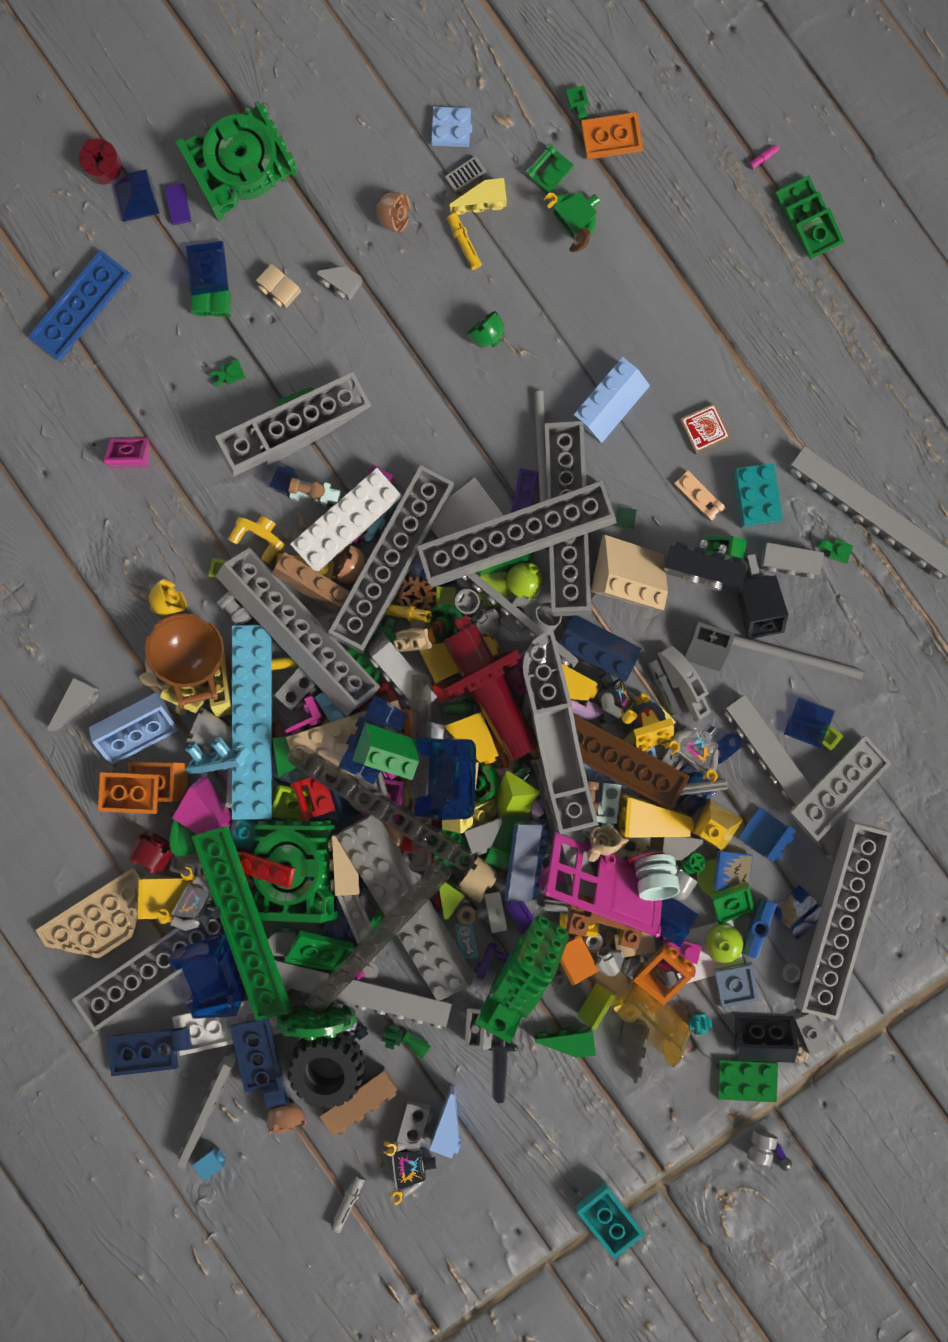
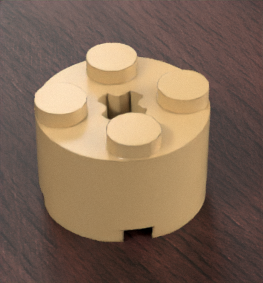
(478, 879)

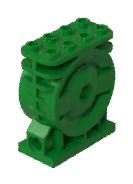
(229, 137)
(313, 840)
(523, 978)

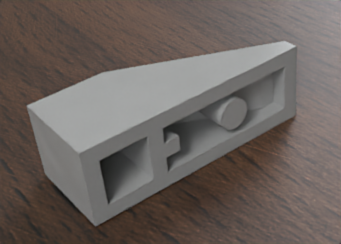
(76, 700)

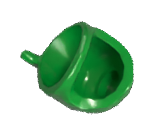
(181, 840)

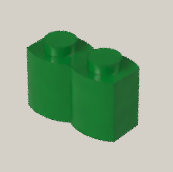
(212, 304)

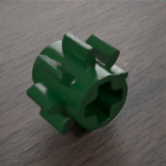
(523, 772)
(392, 1036)

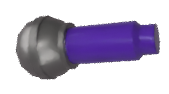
(784, 1162)

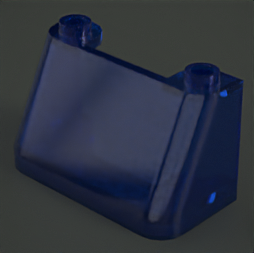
(449, 778)
(211, 977)

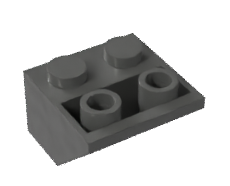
(709, 646)

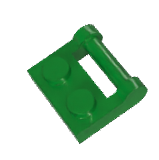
(553, 174)

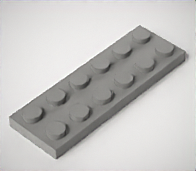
(839, 788)

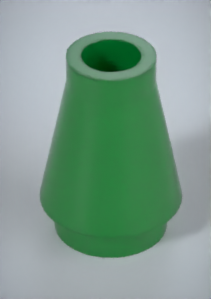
(460, 708)
(416, 1044)

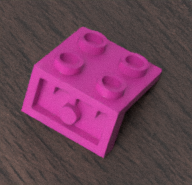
(312, 708)

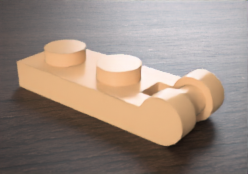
(698, 495)

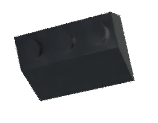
(765, 1038)

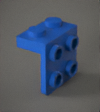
(767, 835)

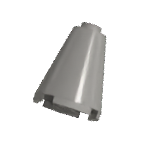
(208, 728)

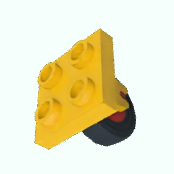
(651, 726)

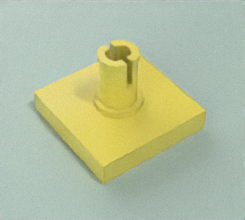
(169, 695)

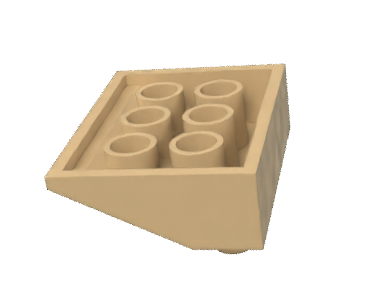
(630, 574)

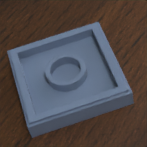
(736, 985)

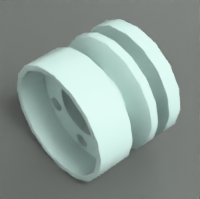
(657, 877)

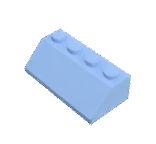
(611, 400)
(133, 729)

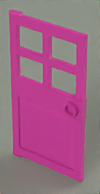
(615, 888)

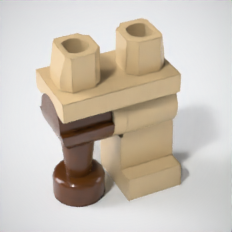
(419, 635)

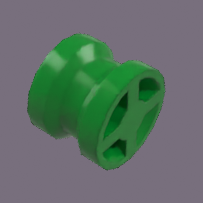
(697, 866)

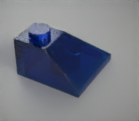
(136, 196)

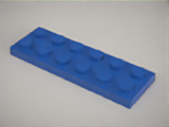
(80, 305)

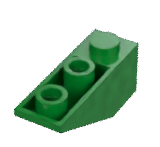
(573, 1043)

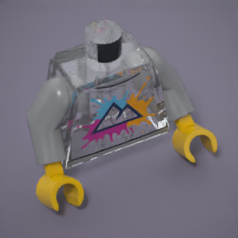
(697, 749)

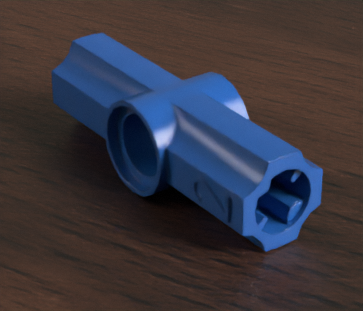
(763, 915)

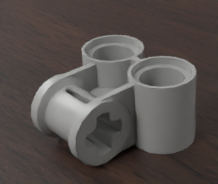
(234, 609)

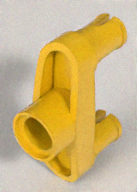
(261, 528)

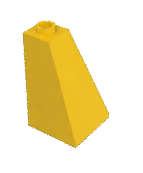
(441, 663)
(648, 819)
(716, 825)

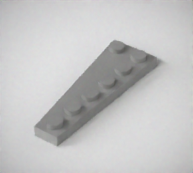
(208, 1105)

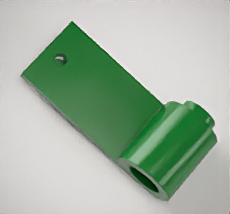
(500, 851)

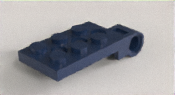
(175, 1038)
(274, 1087)

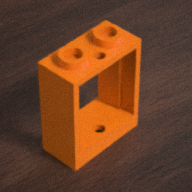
(653, 985)

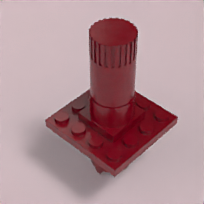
(486, 683)

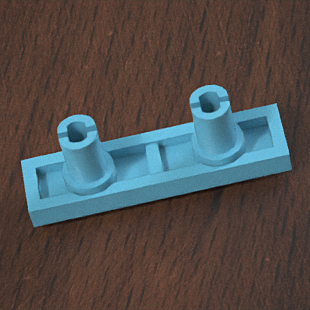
(222, 759)

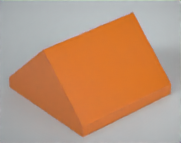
(577, 960)

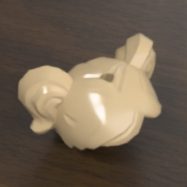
(610, 840)

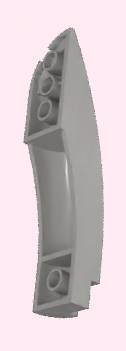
(557, 735)

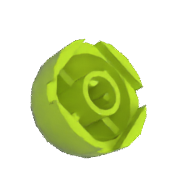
(525, 580)
(723, 943)

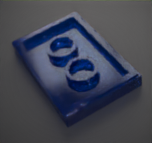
(207, 268)

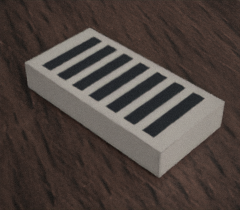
(465, 174)

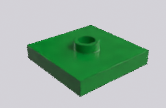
(732, 902)

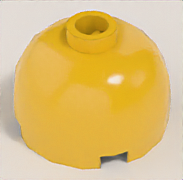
(165, 599)

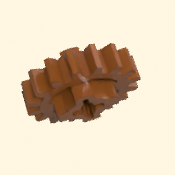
(417, 589)

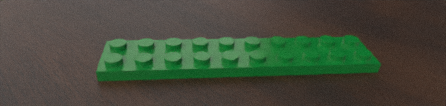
(242, 923)

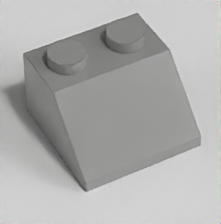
(483, 835)

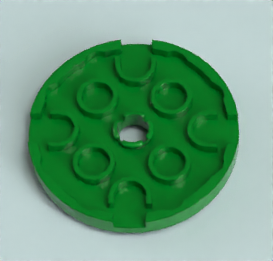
(306, 1024)

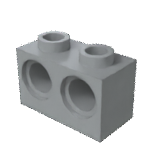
(293, 685)
(412, 1123)

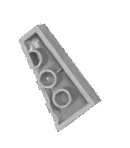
(394, 666)

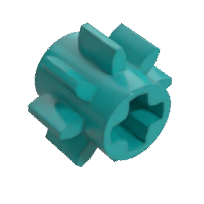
(700, 1023)

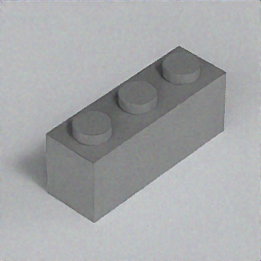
(791, 560)

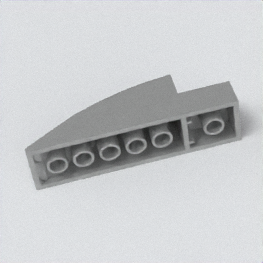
(292, 425)

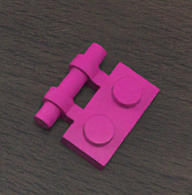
(688, 950)

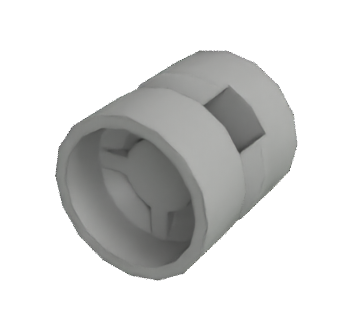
(467, 602)
(762, 1147)

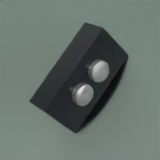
(712, 571)

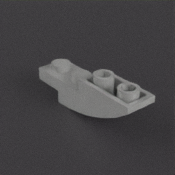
(687, 679)

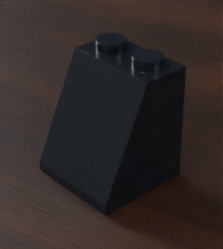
(763, 607)

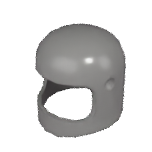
(543, 620)
(686, 884)

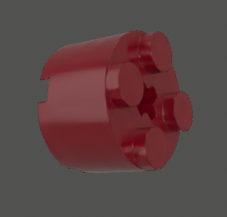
(100, 161)
(151, 852)

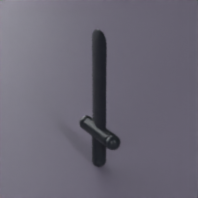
(502, 1050)

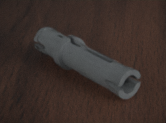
(664, 688)

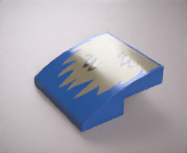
(732, 869)

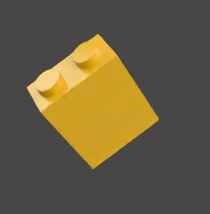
(579, 685)
(475, 729)
(158, 894)

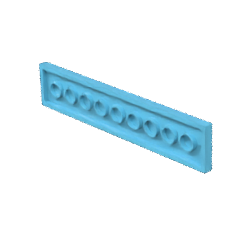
(252, 721)

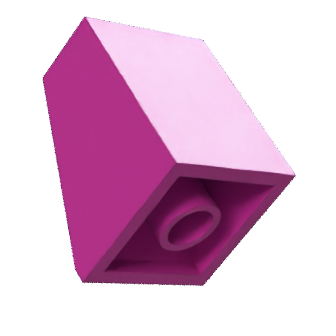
(202, 808)

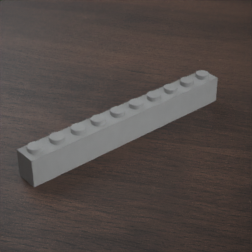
(871, 511)
(777, 762)
(370, 994)

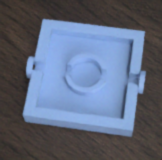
(451, 126)

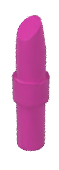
(763, 157)

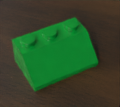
(387, 751)

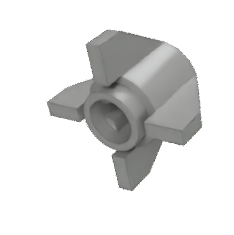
(486, 620)
(608, 959)

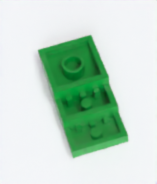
(809, 217)

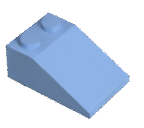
(446, 1136)

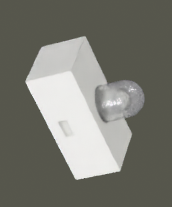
(493, 912)

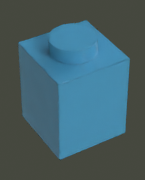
(209, 1163)

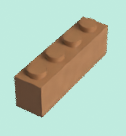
(310, 583)
(369, 1096)

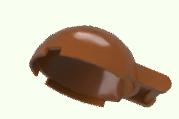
(185, 654)

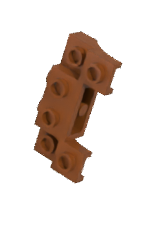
(579, 921)

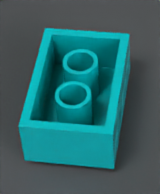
(757, 495)
(609, 1220)

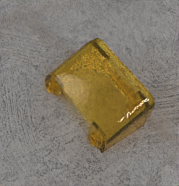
(675, 1031)

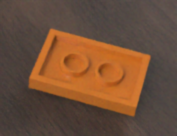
(611, 135)

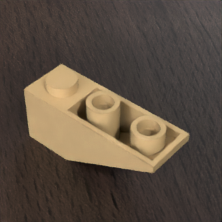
(345, 874)

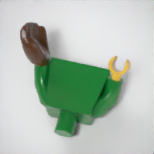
(575, 215)

